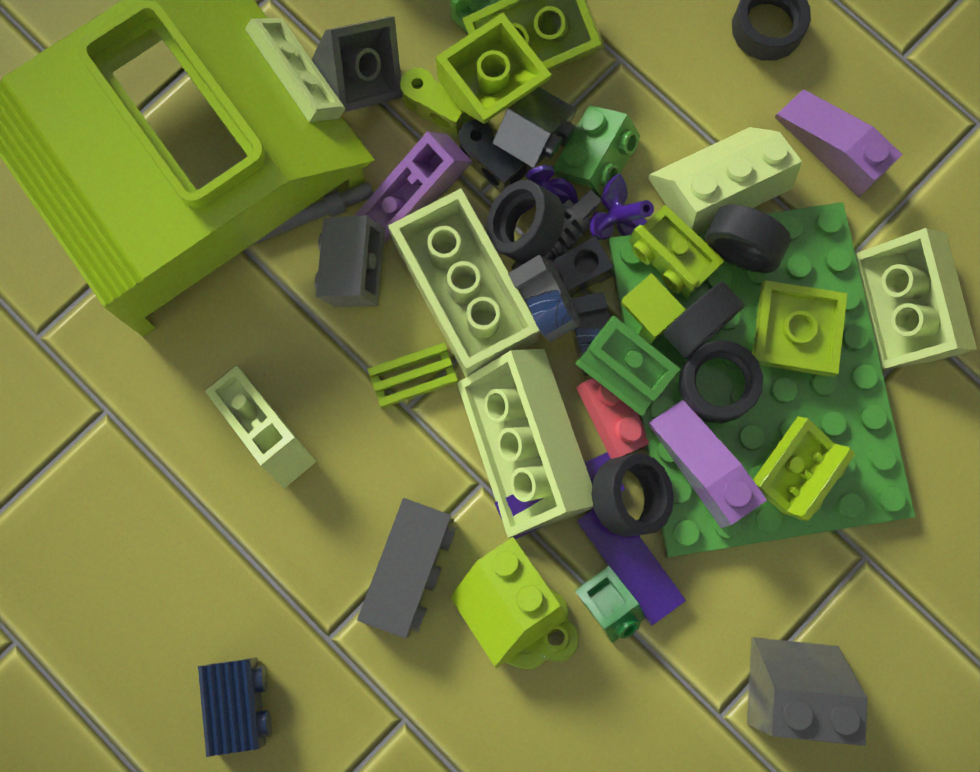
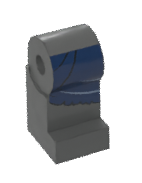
(546, 297)

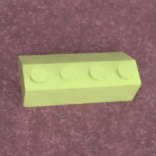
(517, 421)

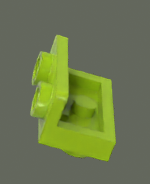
(674, 252)
(802, 470)

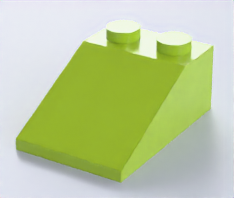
(552, 28)

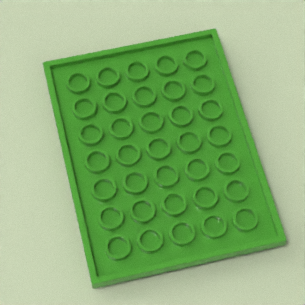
(846, 407)

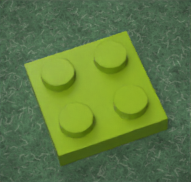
(799, 328)

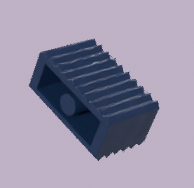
(233, 706)

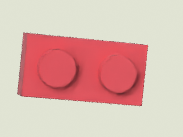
(614, 420)

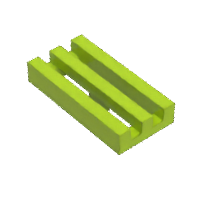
(406, 361)

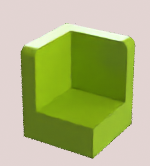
(652, 308)

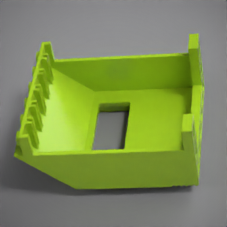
(112, 183)

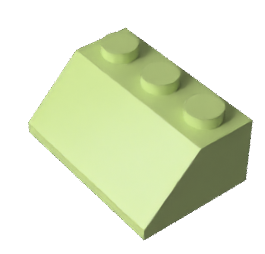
(736, 171)
(915, 300)

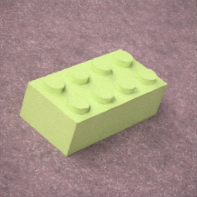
(463, 282)

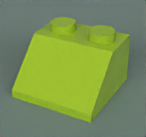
(490, 69)
(506, 603)

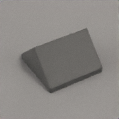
(361, 62)

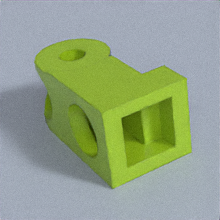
(431, 101)

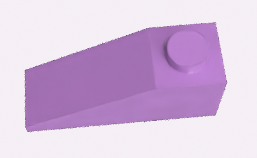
(839, 141)
(417, 180)
(707, 465)

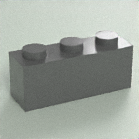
(407, 569)

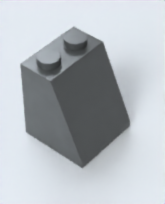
(805, 693)

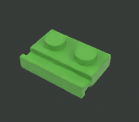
(627, 365)

